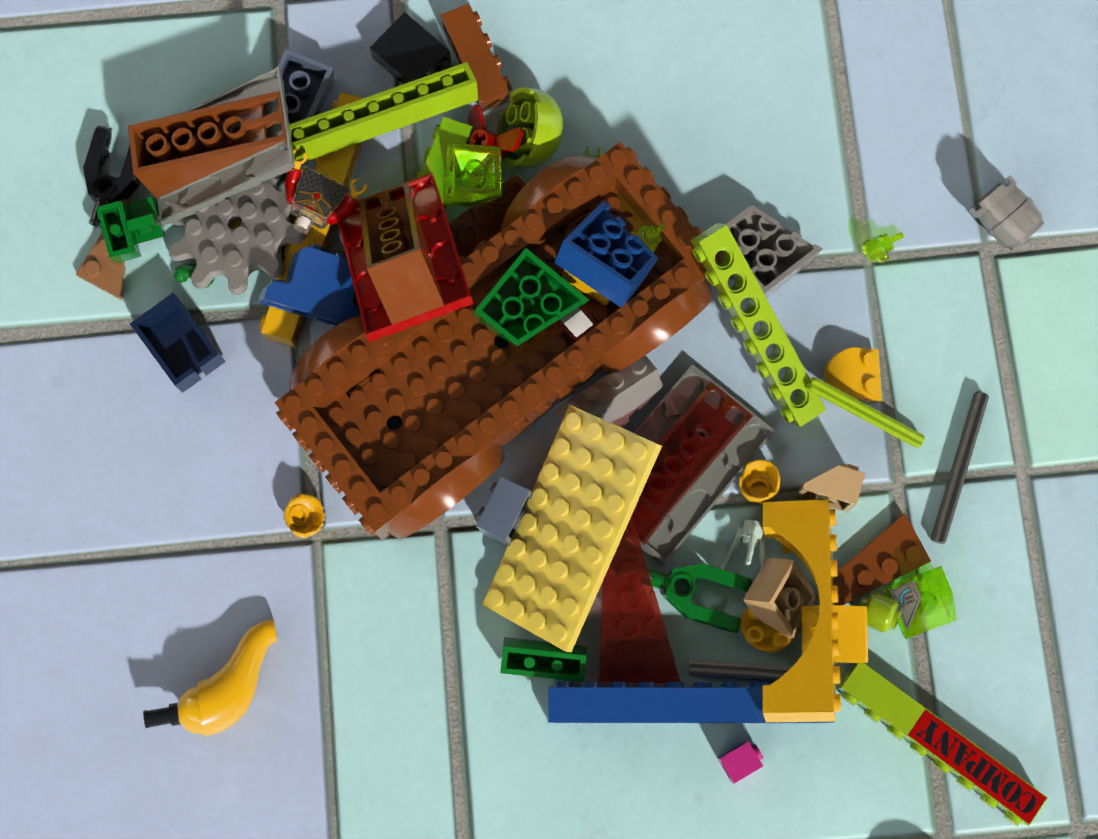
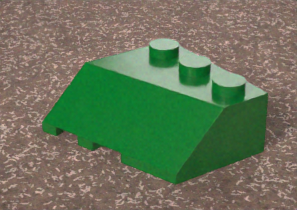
(527, 300)

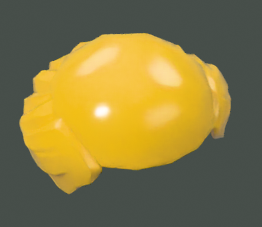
(304, 515)

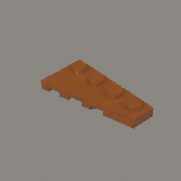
(484, 219)
(881, 561)

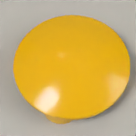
(762, 635)

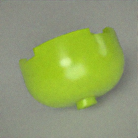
(541, 124)

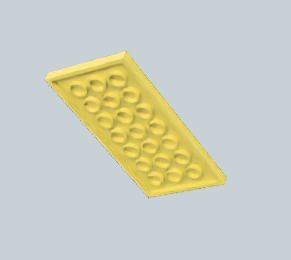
(571, 527)

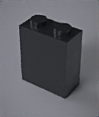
(410, 51)

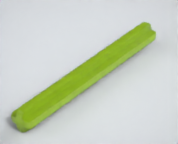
(865, 412)

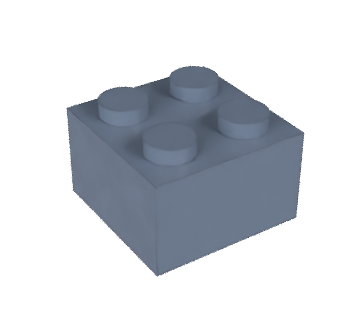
(503, 510)

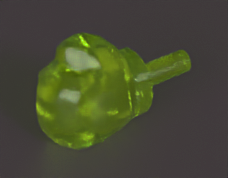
(650, 235)
(878, 247)

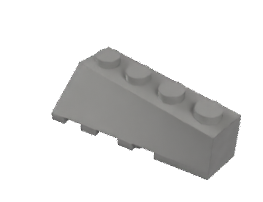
(618, 393)

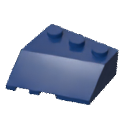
(606, 256)

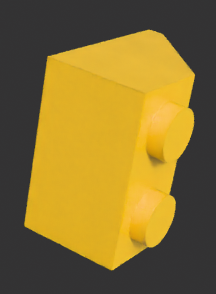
(851, 631)

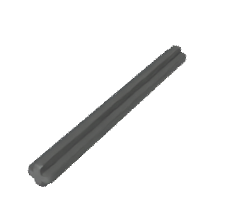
(959, 467)

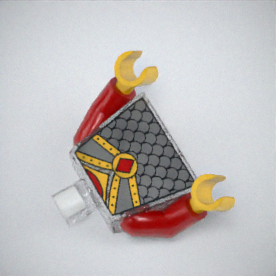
(318, 198)

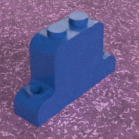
(315, 287)

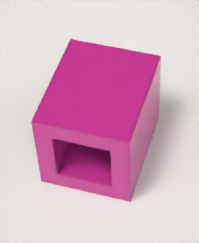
(741, 761)

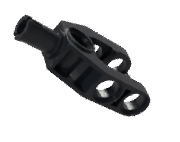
(96, 182)

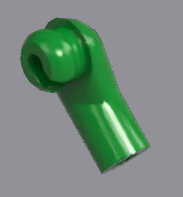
(184, 272)

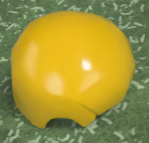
(760, 481)

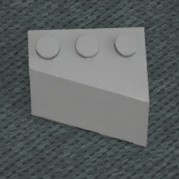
(770, 248)

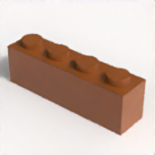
(473, 47)

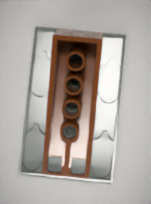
(214, 147)

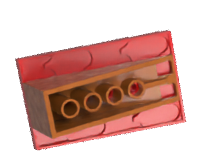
(403, 258)

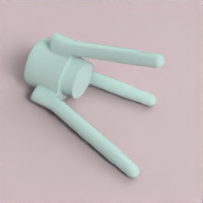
(752, 535)

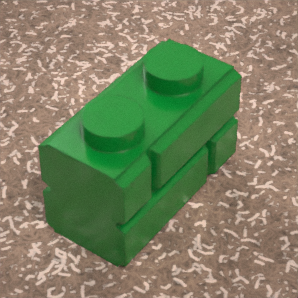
(118, 239)

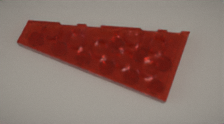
(631, 623)

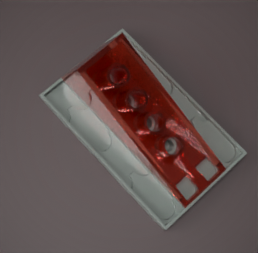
(703, 450)

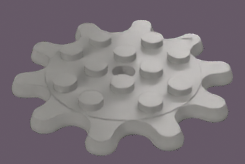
(239, 250)

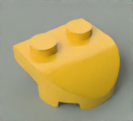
(855, 373)

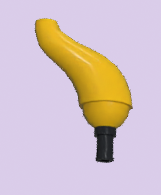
(225, 695)

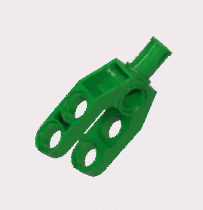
(682, 602)

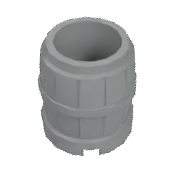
(1008, 214)

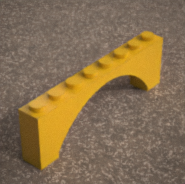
(808, 687)

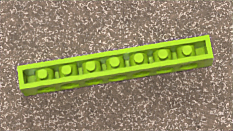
(706, 245)

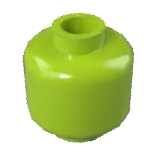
(882, 612)

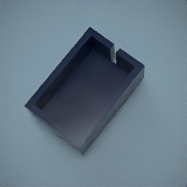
(177, 342)

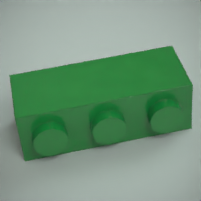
(542, 660)

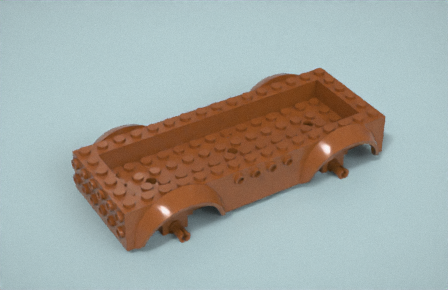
(451, 380)

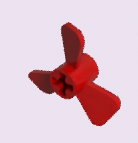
(507, 141)

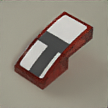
(576, 323)

